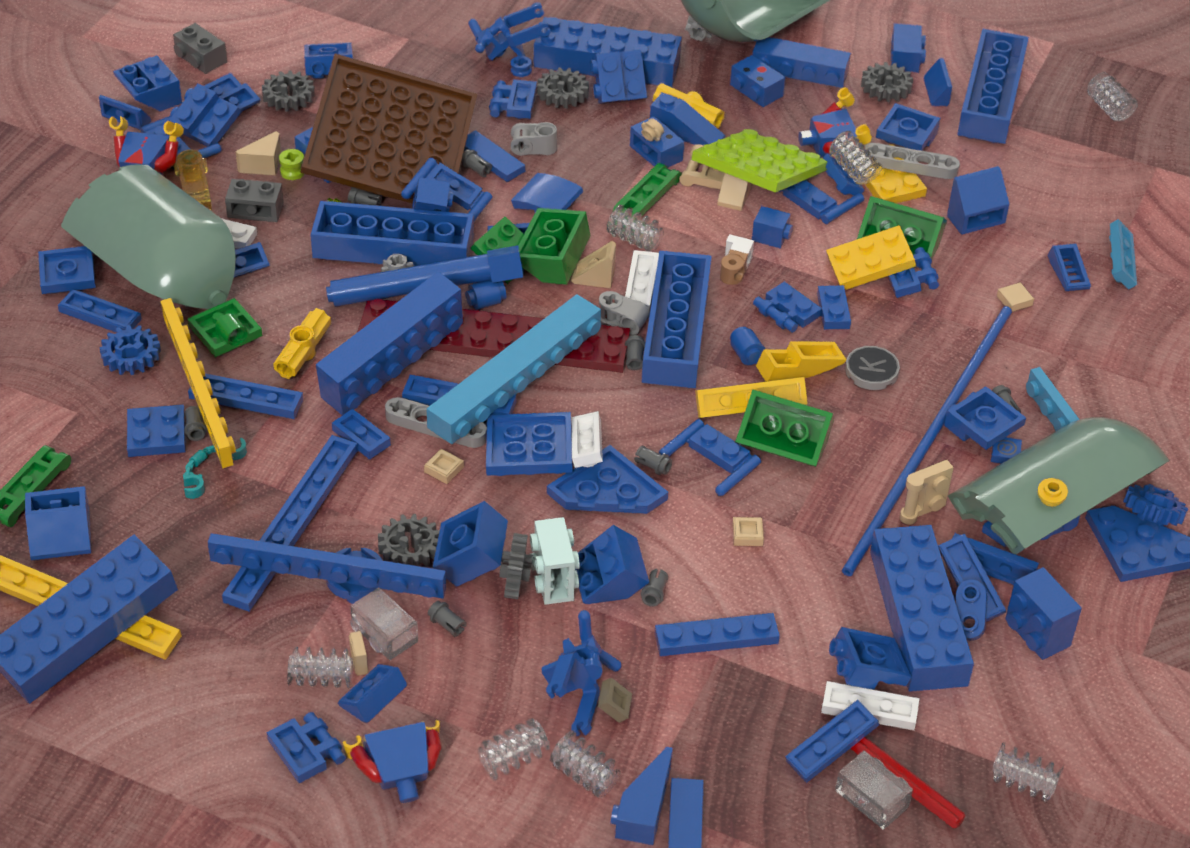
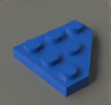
(608, 487)
(1138, 546)

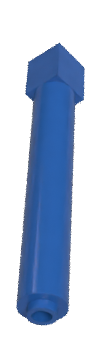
(495, 265)

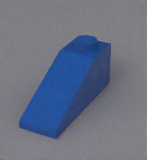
(684, 120)
(642, 802)

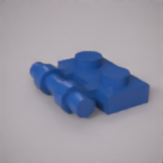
(520, 99)
(909, 281)
(788, 307)
(299, 753)

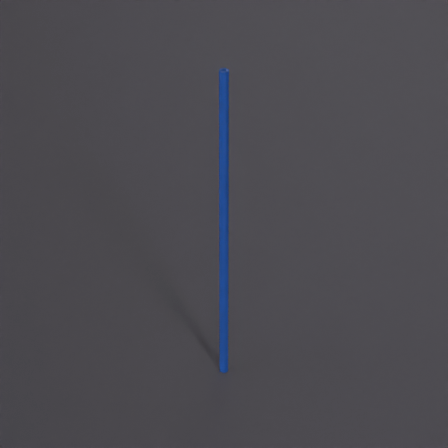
(926, 442)

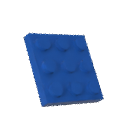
(529, 444)

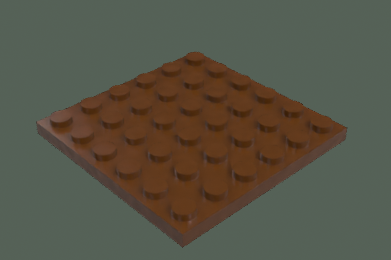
(384, 126)

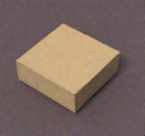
(1015, 297)
(444, 466)
(747, 531)
(358, 653)

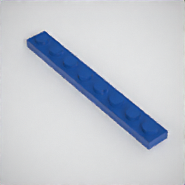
(293, 517)
(327, 566)

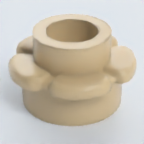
(652, 130)

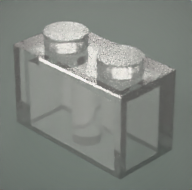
(384, 624)
(874, 789)

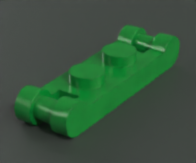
(650, 189)
(30, 478)

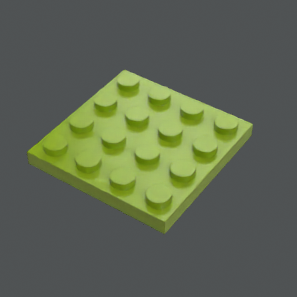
(760, 160)

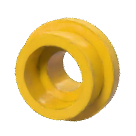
(1052, 498)

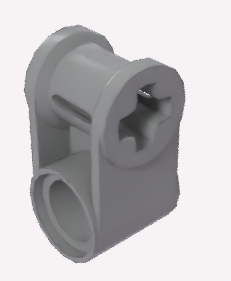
(536, 138)
(623, 312)

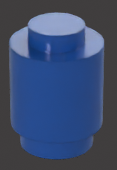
(485, 294)
(746, 345)

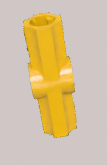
(709, 112)
(302, 343)

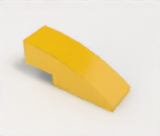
(799, 360)

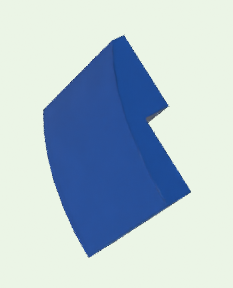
(232, 91)
(547, 192)

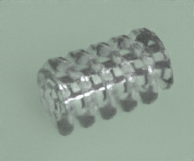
(1112, 97)
(855, 158)
(635, 230)
(320, 667)
(512, 746)
(584, 766)
(1026, 773)

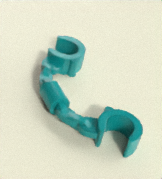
(192, 479)

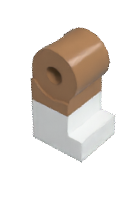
(736, 259)

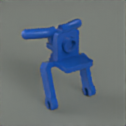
(496, 44)
(580, 669)

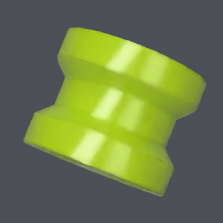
(291, 163)

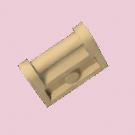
(708, 177)
(926, 491)

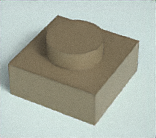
(615, 700)

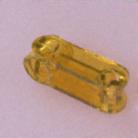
(192, 174)

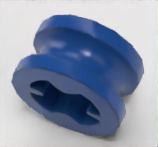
(521, 66)

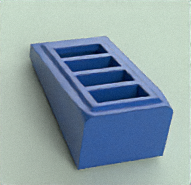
(1069, 251)

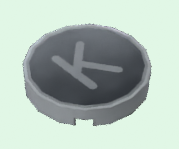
(872, 367)

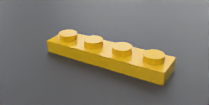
(735, 398)

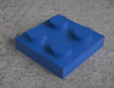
(66, 269)
(155, 430)

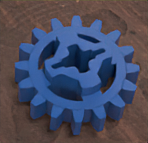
(130, 349)
(1155, 505)

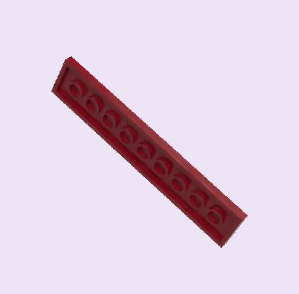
(492, 332)

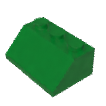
(918, 227)
(554, 244)
(785, 428)

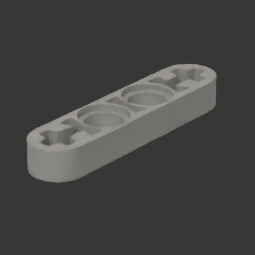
(938, 164)
(404, 414)

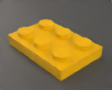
(896, 185)
(871, 258)

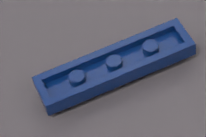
(429, 390)
(254, 396)
(716, 634)

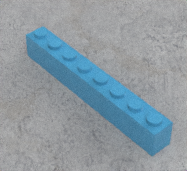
(513, 369)

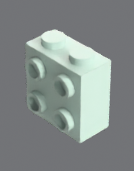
(554, 560)

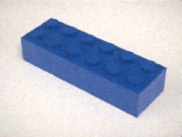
(576, 42)
(993, 86)
(376, 232)
(676, 319)
(390, 343)
(921, 607)
(83, 617)

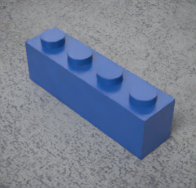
(804, 61)

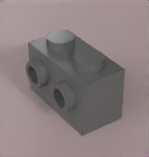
(200, 48)
(254, 200)

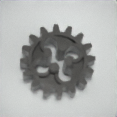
(886, 82)
(562, 87)
(276, 90)
(395, 544)
(516, 566)

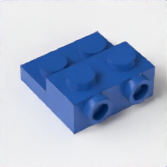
(320, 57)
(618, 76)
(204, 115)
(908, 127)
(983, 418)
(868, 659)

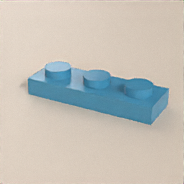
(1123, 254)
(1049, 399)

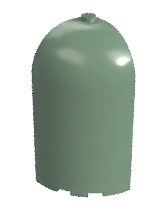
(747, 18)
(155, 236)
(1088, 455)

